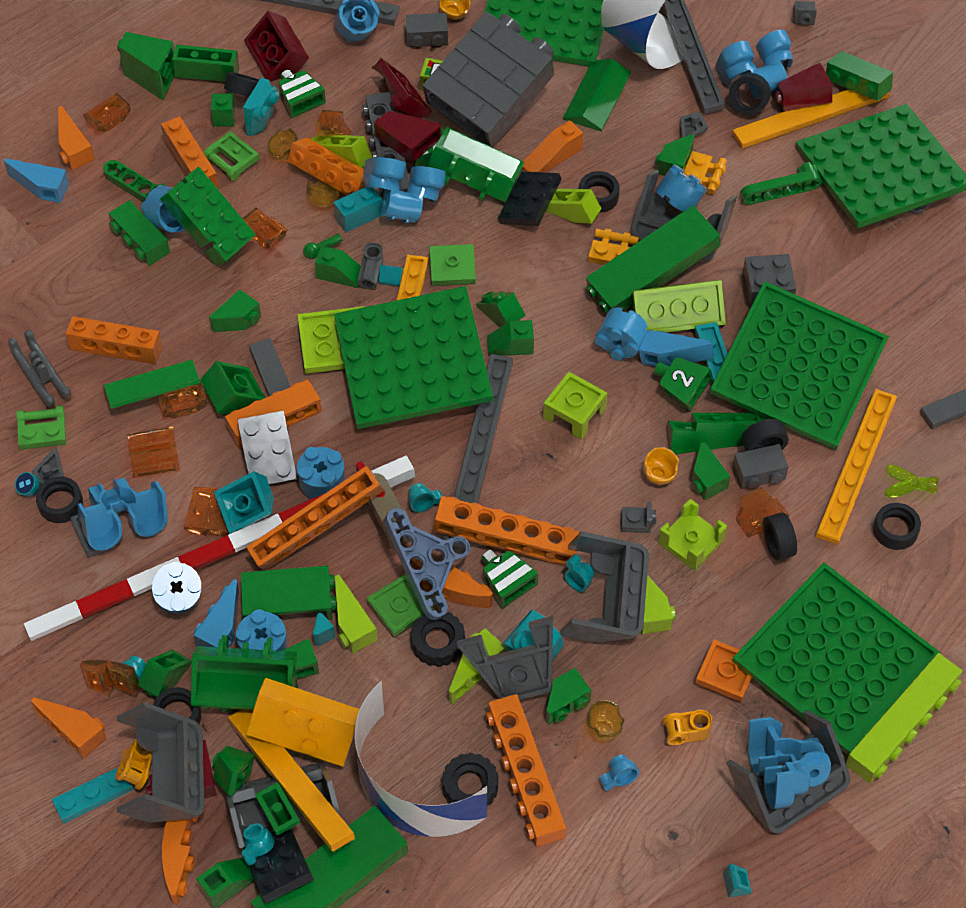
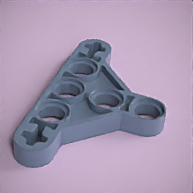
(431, 571)

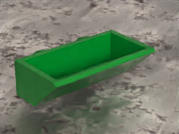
(476, 164)
(234, 675)

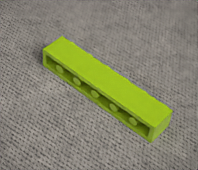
(903, 719)

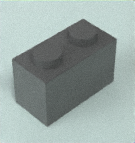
(426, 30)
(760, 466)

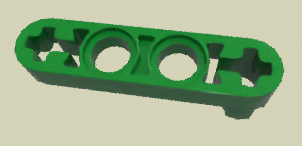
(125, 172)
(804, 181)

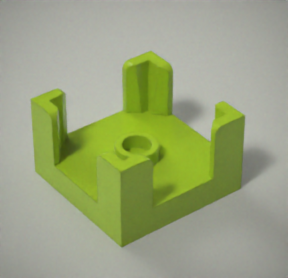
(575, 402)
(692, 537)

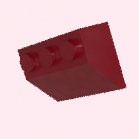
(275, 46)

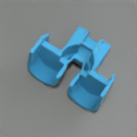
(772, 49)
(407, 206)
(101, 523)
(804, 762)

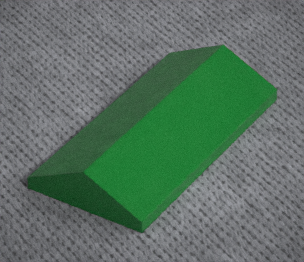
(597, 94)
(151, 383)

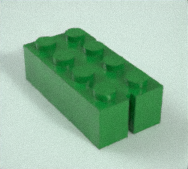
(207, 216)

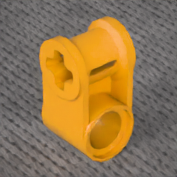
(685, 727)
(134, 765)

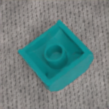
(259, 107)
(522, 636)

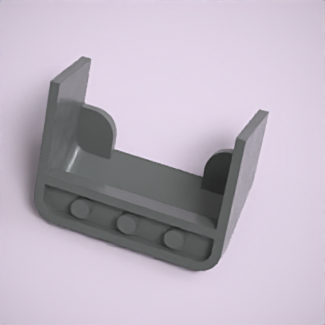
(652, 213)
(626, 586)
(176, 765)
(247, 810)
(778, 820)

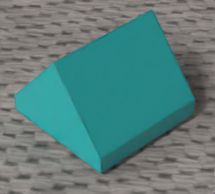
(390, 275)
(323, 630)
(736, 881)

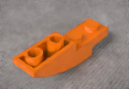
(460, 588)
(177, 856)

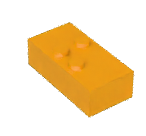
(303, 722)

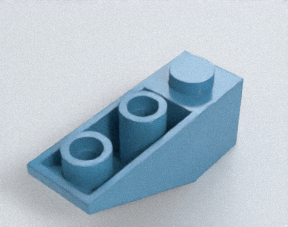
(41, 180)
(666, 347)
(220, 619)

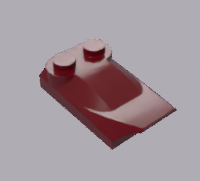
(403, 92)

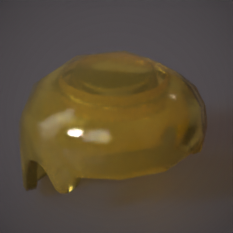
(280, 144)
(321, 194)
(604, 720)

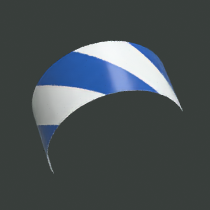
(642, 30)
(407, 816)

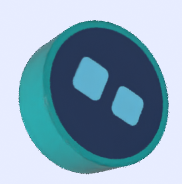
(27, 484)

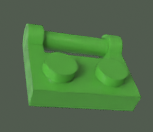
(236, 151)
(41, 434)

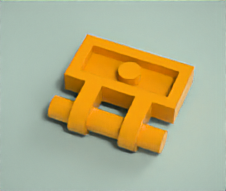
(700, 165)
(603, 251)

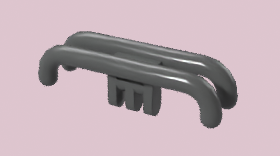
(39, 370)

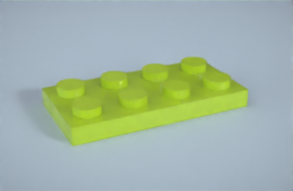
(680, 306)

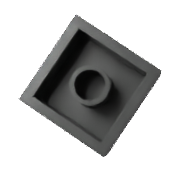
(768, 268)

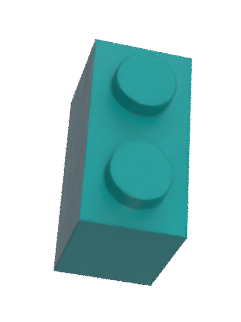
(357, 208)

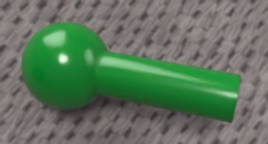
(312, 249)

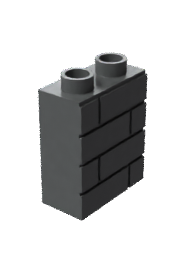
(490, 78)

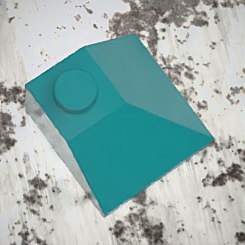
(245, 501)

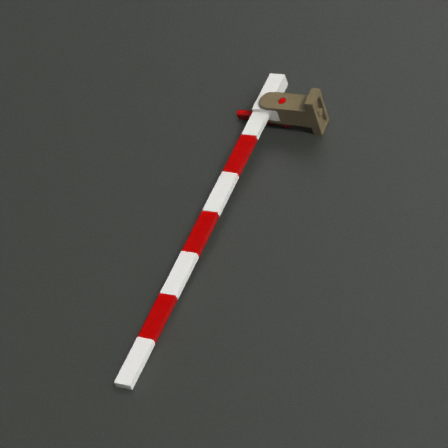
(387, 475)

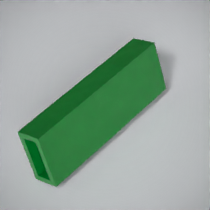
(653, 260)
(347, 869)

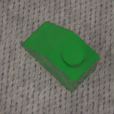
(223, 109)
(675, 153)
(336, 267)
(236, 313)
(512, 339)
(709, 474)
(163, 672)
(232, 768)
(277, 808)

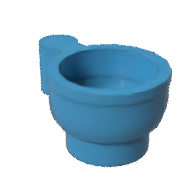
(621, 773)

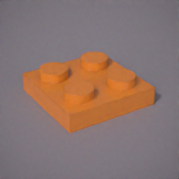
(721, 674)

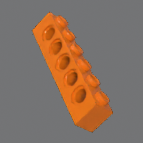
(315, 518)
(495, 536)
(540, 830)

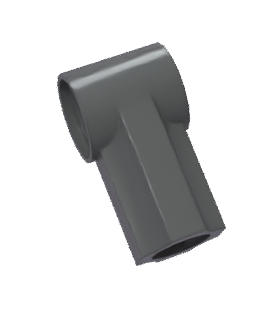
(370, 266)

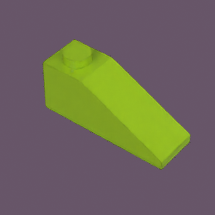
(347, 146)
(575, 205)
(658, 612)
(354, 624)
(466, 674)

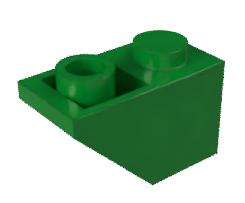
(501, 307)
(567, 695)
(224, 880)

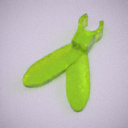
(909, 482)

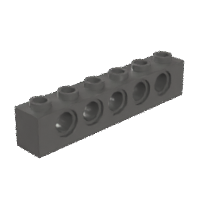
(377, 106)

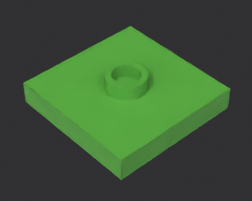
(452, 265)
(396, 605)

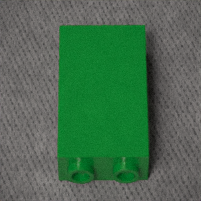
(288, 591)

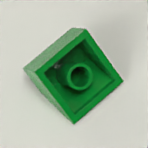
(230, 387)

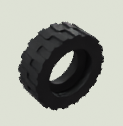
(434, 656)
(468, 763)

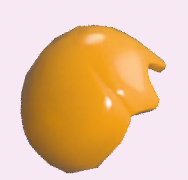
(454, 8)
(660, 466)

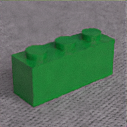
(204, 62)
(859, 75)
(138, 233)

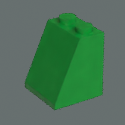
(147, 62)

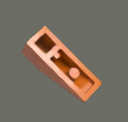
(73, 145)
(555, 148)
(72, 725)

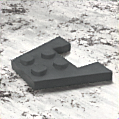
(517, 671)

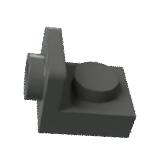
(804, 12)
(638, 519)

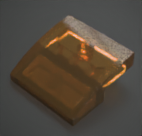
(153, 452)
(204, 513)
(107, 675)

